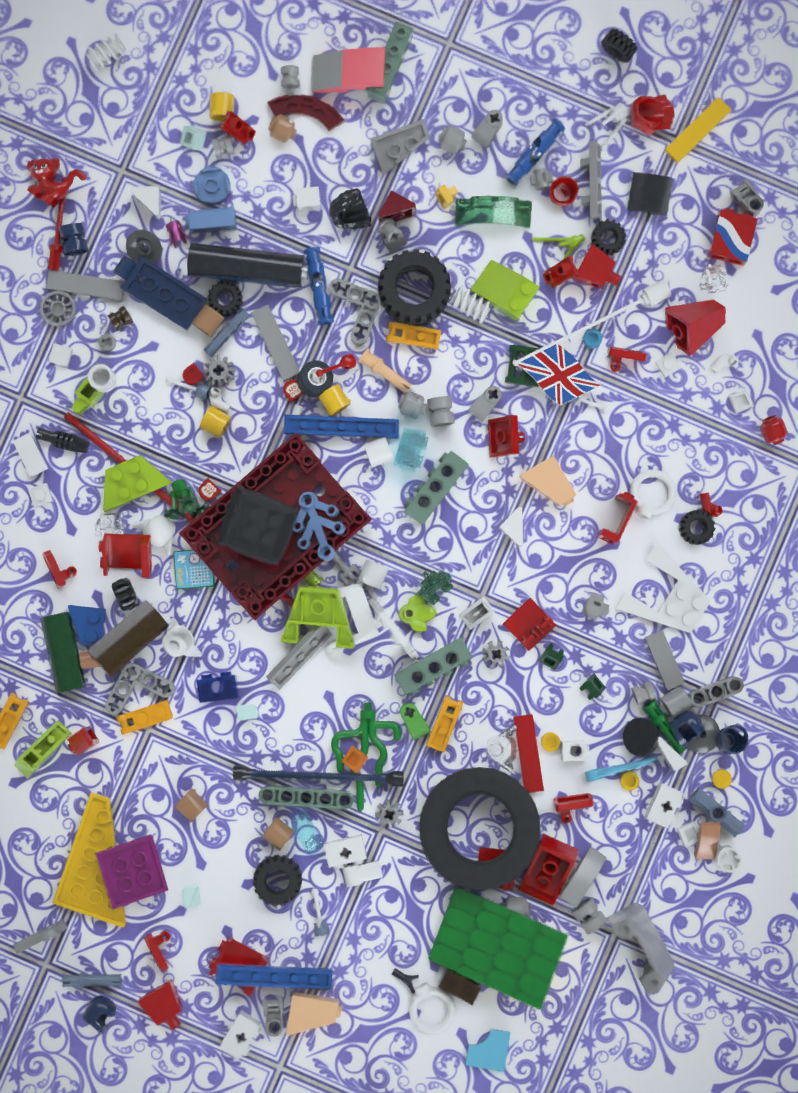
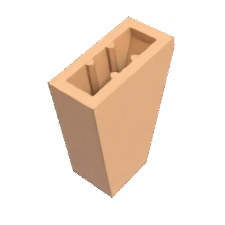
(550, 482)
(311, 1012)

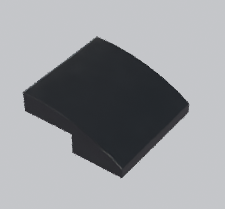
(650, 193)

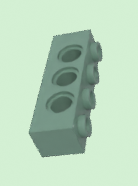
(394, 54)
(450, 460)
(457, 647)

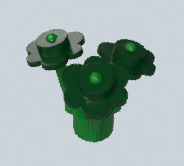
(188, 504)

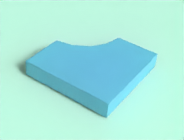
(491, 1052)

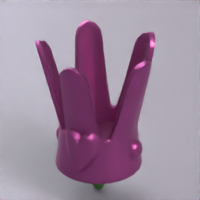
(176, 232)

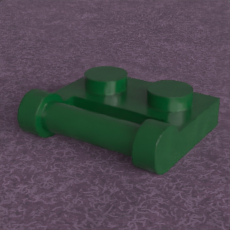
(525, 379)

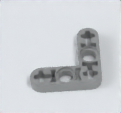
(365, 308)
(139, 680)
(43, 935)

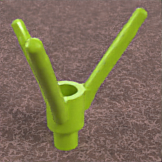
(569, 242)

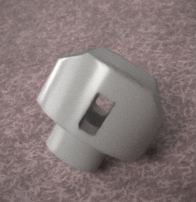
(595, 606)

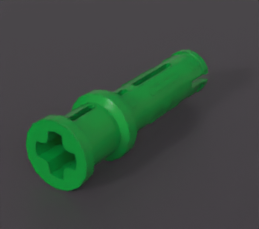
(660, 720)

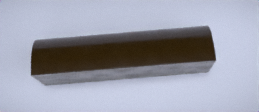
(128, 638)

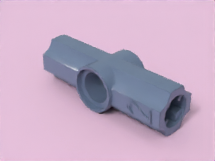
(708, 804)

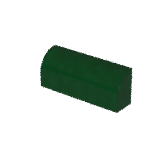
(63, 652)

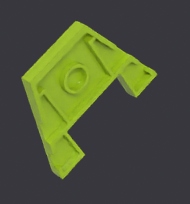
(321, 608)

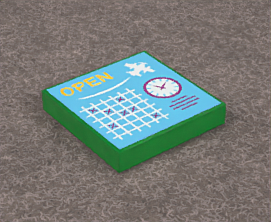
(191, 571)

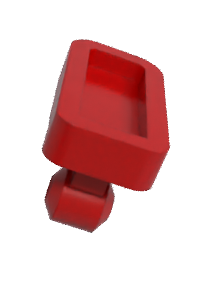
(619, 353)
(58, 576)
(572, 802)
(152, 944)

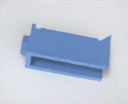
(211, 220)

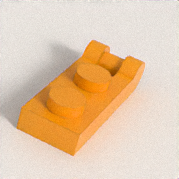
(414, 335)
(145, 717)
(9, 718)
(444, 724)

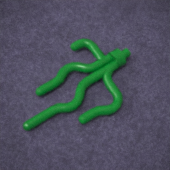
(367, 726)

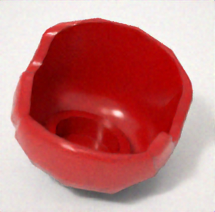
(563, 191)

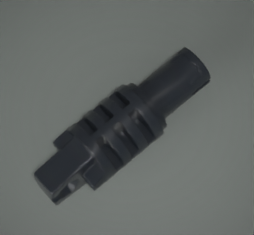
(63, 440)

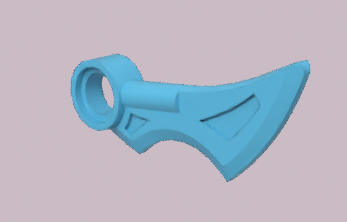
(600, 773)

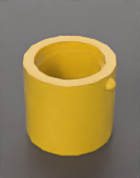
(219, 105)
(334, 400)
(215, 422)

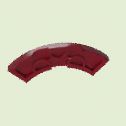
(307, 106)

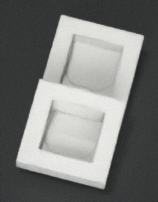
(30, 454)

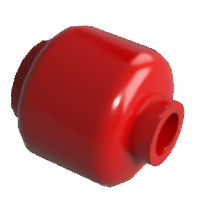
(773, 429)

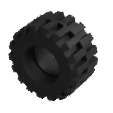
(277, 897)

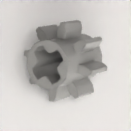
(541, 179)

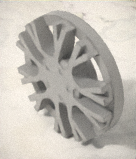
(57, 308)

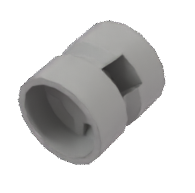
(440, 411)
(595, 919)

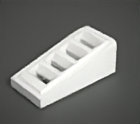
(672, 758)

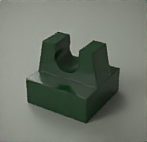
(551, 658)
(594, 685)

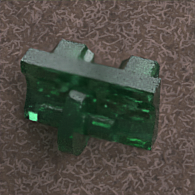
(432, 583)

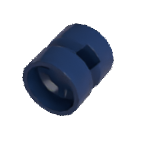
(73, 235)

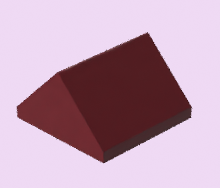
(397, 208)

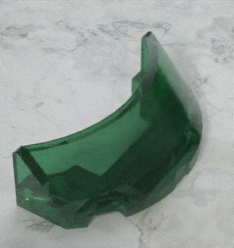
(493, 211)

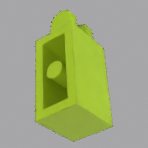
(87, 396)

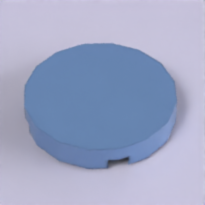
(212, 185)

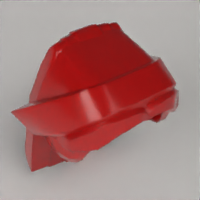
(651, 114)

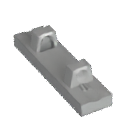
(593, 163)

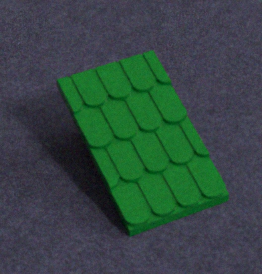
(498, 947)

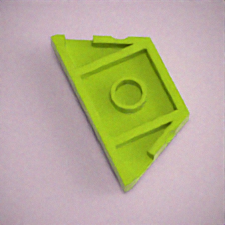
(131, 481)

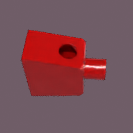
(597, 269)
(163, 1004)

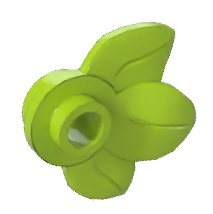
(420, 613)

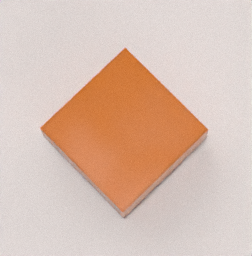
(354, 759)

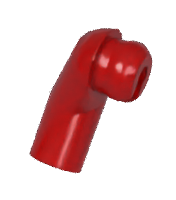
(709, 507)

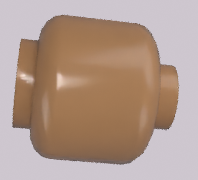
(282, 128)

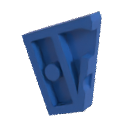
(88, 623)

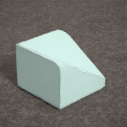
(193, 137)
(247, 712)
(191, 896)

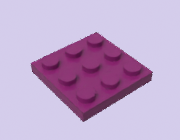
(131, 871)

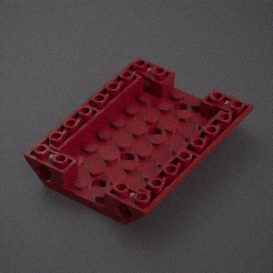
(285, 477)

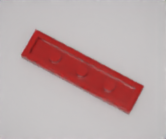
(528, 753)

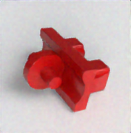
(238, 128)
(560, 272)

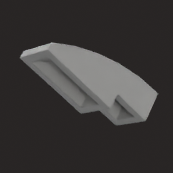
(582, 877)

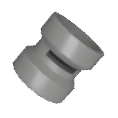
(290, 77)
(223, 146)
(643, 693)

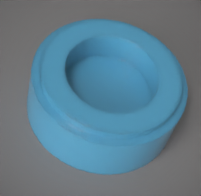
(592, 338)

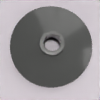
(135, 246)
(705, 744)

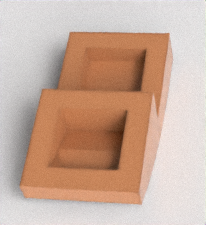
(708, 840)

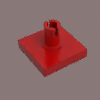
(504, 436)

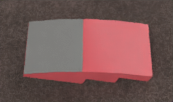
(348, 70)

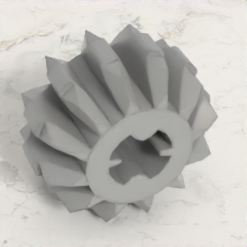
(214, 367)

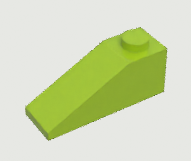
(42, 749)

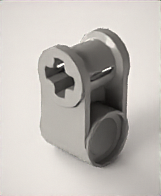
(486, 131)
(746, 195)
(391, 236)
(483, 405)
(273, 1012)

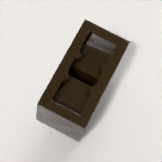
(459, 986)

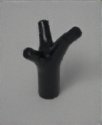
(406, 979)

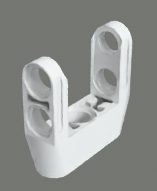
(361, 615)

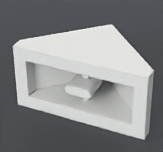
(149, 197)
(514, 527)
(477, 613)

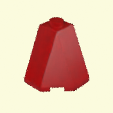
(694, 323)

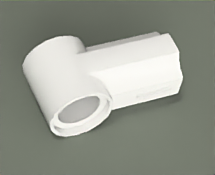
(357, 874)

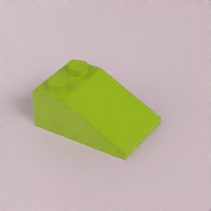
(505, 289)

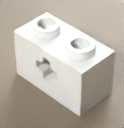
(655, 811)
(334, 849)
(232, 1044)

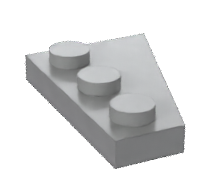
(398, 144)

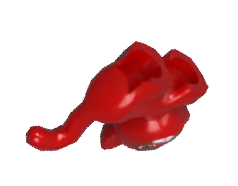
(44, 172)

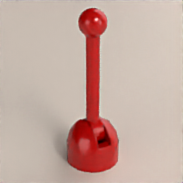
(347, 362)

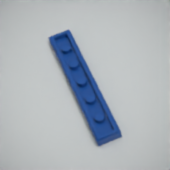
(341, 426)
(273, 976)

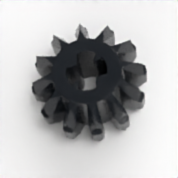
(125, 594)

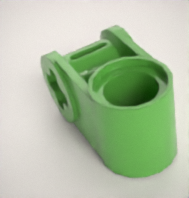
(415, 724)

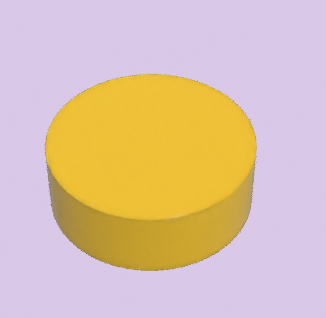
(550, 741)
(721, 778)
(629, 780)

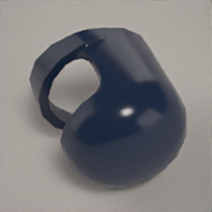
(687, 727)
(734, 742)
(97, 1011)

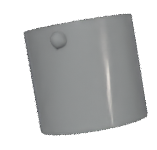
(676, 702)

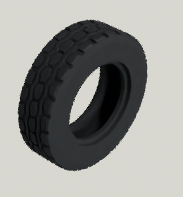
(435, 838)

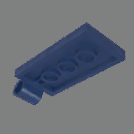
(160, 291)

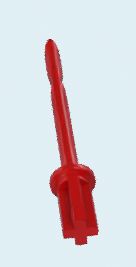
(55, 250)

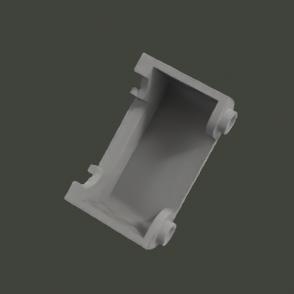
(636, 922)

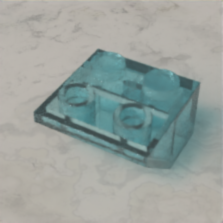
(410, 448)

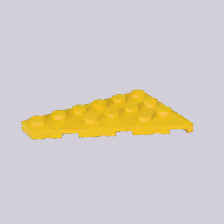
(81, 882)

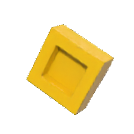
(445, 196)

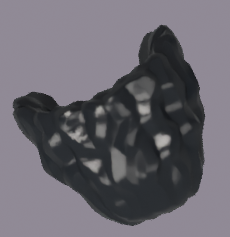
(350, 210)

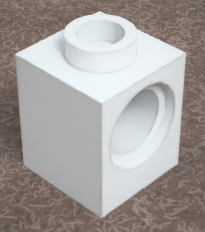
(307, 199)
(567, 745)

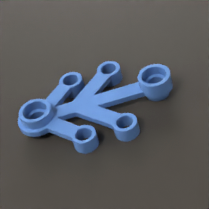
(315, 524)

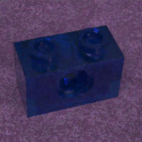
(206, 692)

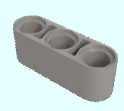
(725, 691)

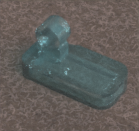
(307, 833)

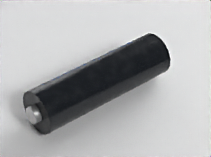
(246, 265)

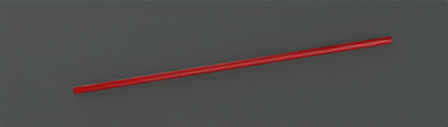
(119, 459)

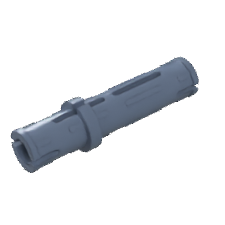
(229, 329)
(91, 980)

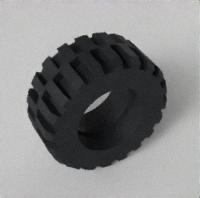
(407, 263)

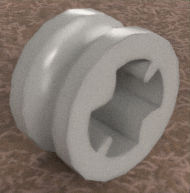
(106, 337)

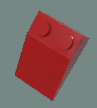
(548, 869)

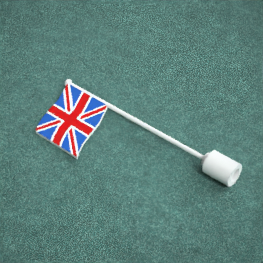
(560, 372)

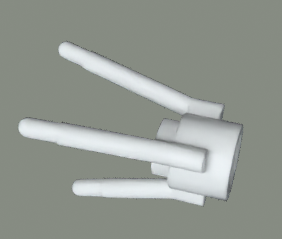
(616, 114)

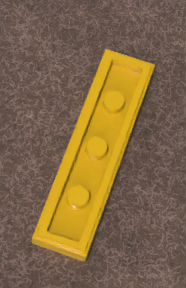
(698, 130)

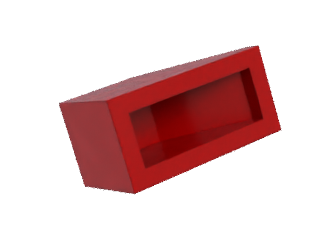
(82, 740)

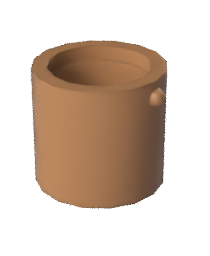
(208, 320)
(191, 805)
(278, 833)

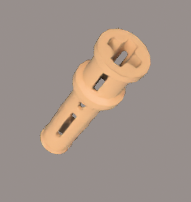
(377, 365)

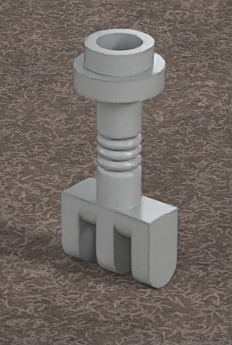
(347, 571)

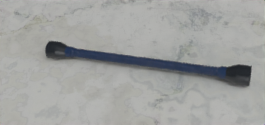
(393, 778)

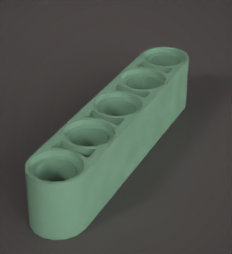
(296, 797)

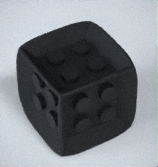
(257, 525)

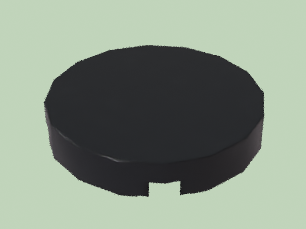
(640, 736)

